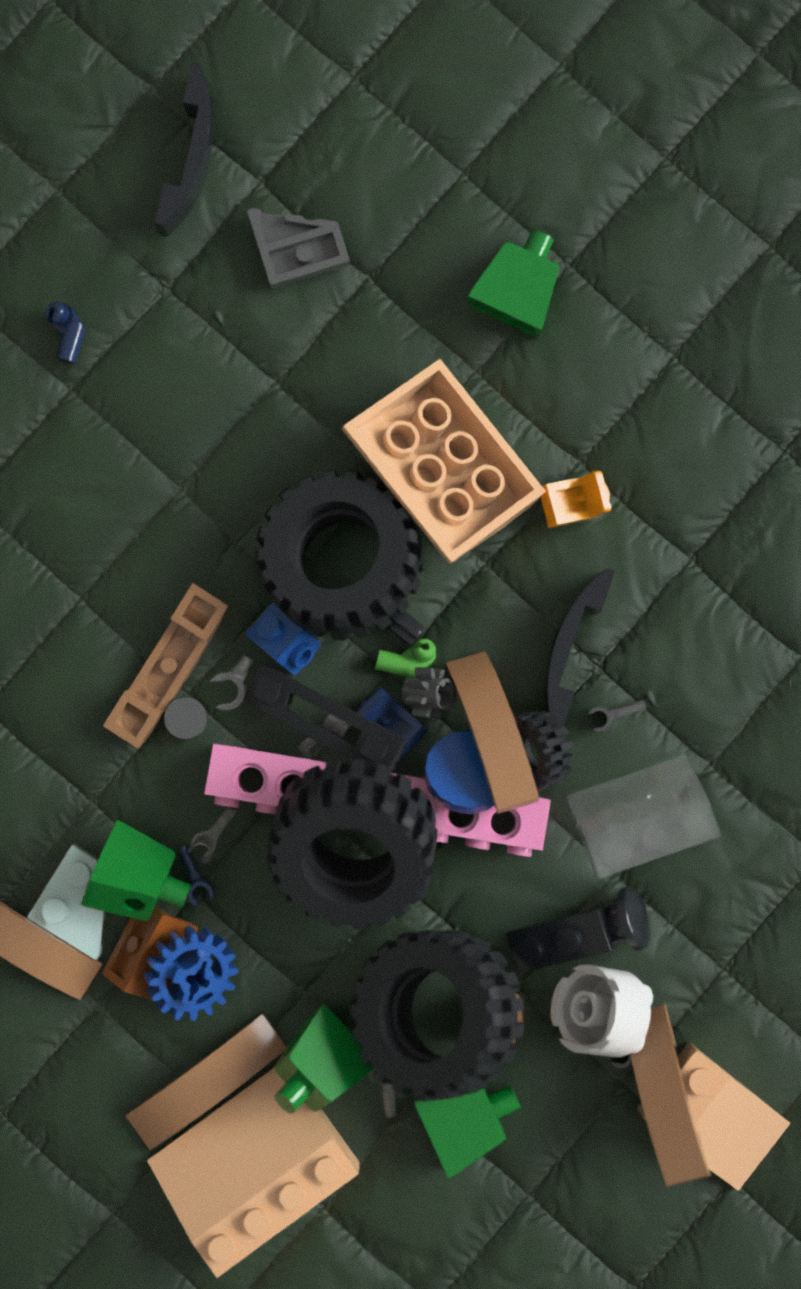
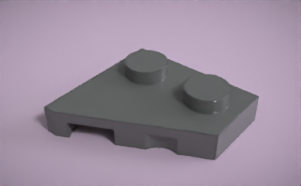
(297, 246)

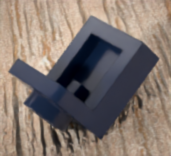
(388, 713)

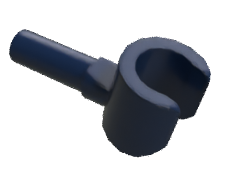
(194, 876)

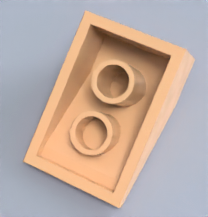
(731, 1119)

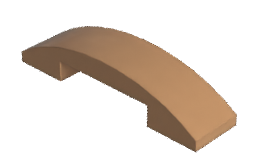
(167, 666)
(493, 731)
(45, 955)
(206, 1082)
(667, 1104)

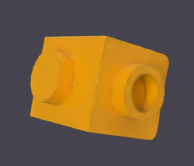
(575, 500)

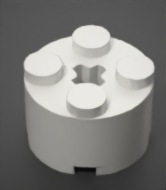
(602, 1011)

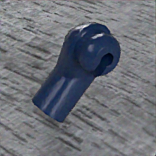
(69, 328)

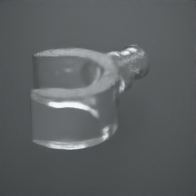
(237, 674)

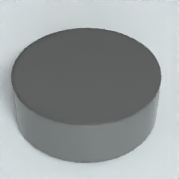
(185, 718)

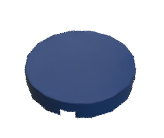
(457, 774)

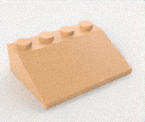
(444, 461)
(250, 1171)

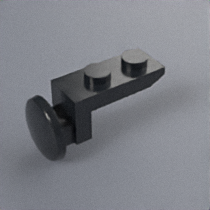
(582, 933)

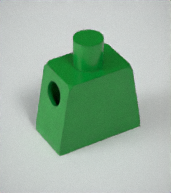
(518, 285)
(133, 876)
(319, 1063)
(466, 1125)

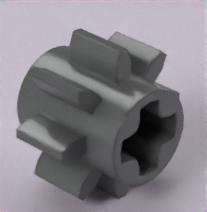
(428, 692)

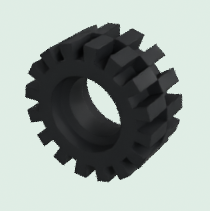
(550, 747)

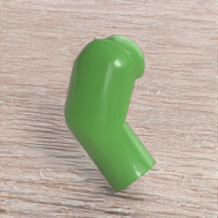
(418, 655)

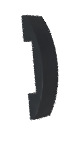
(179, 200)
(592, 600)

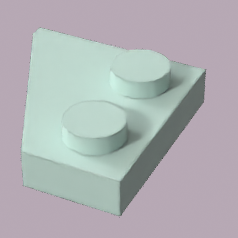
(60, 906)

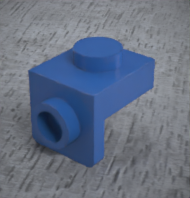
(283, 639)

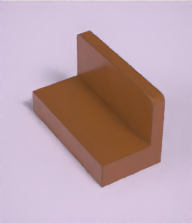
(138, 942)

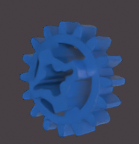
(189, 968)

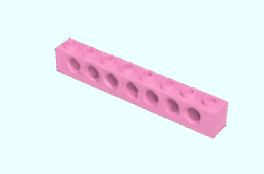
(230, 762)

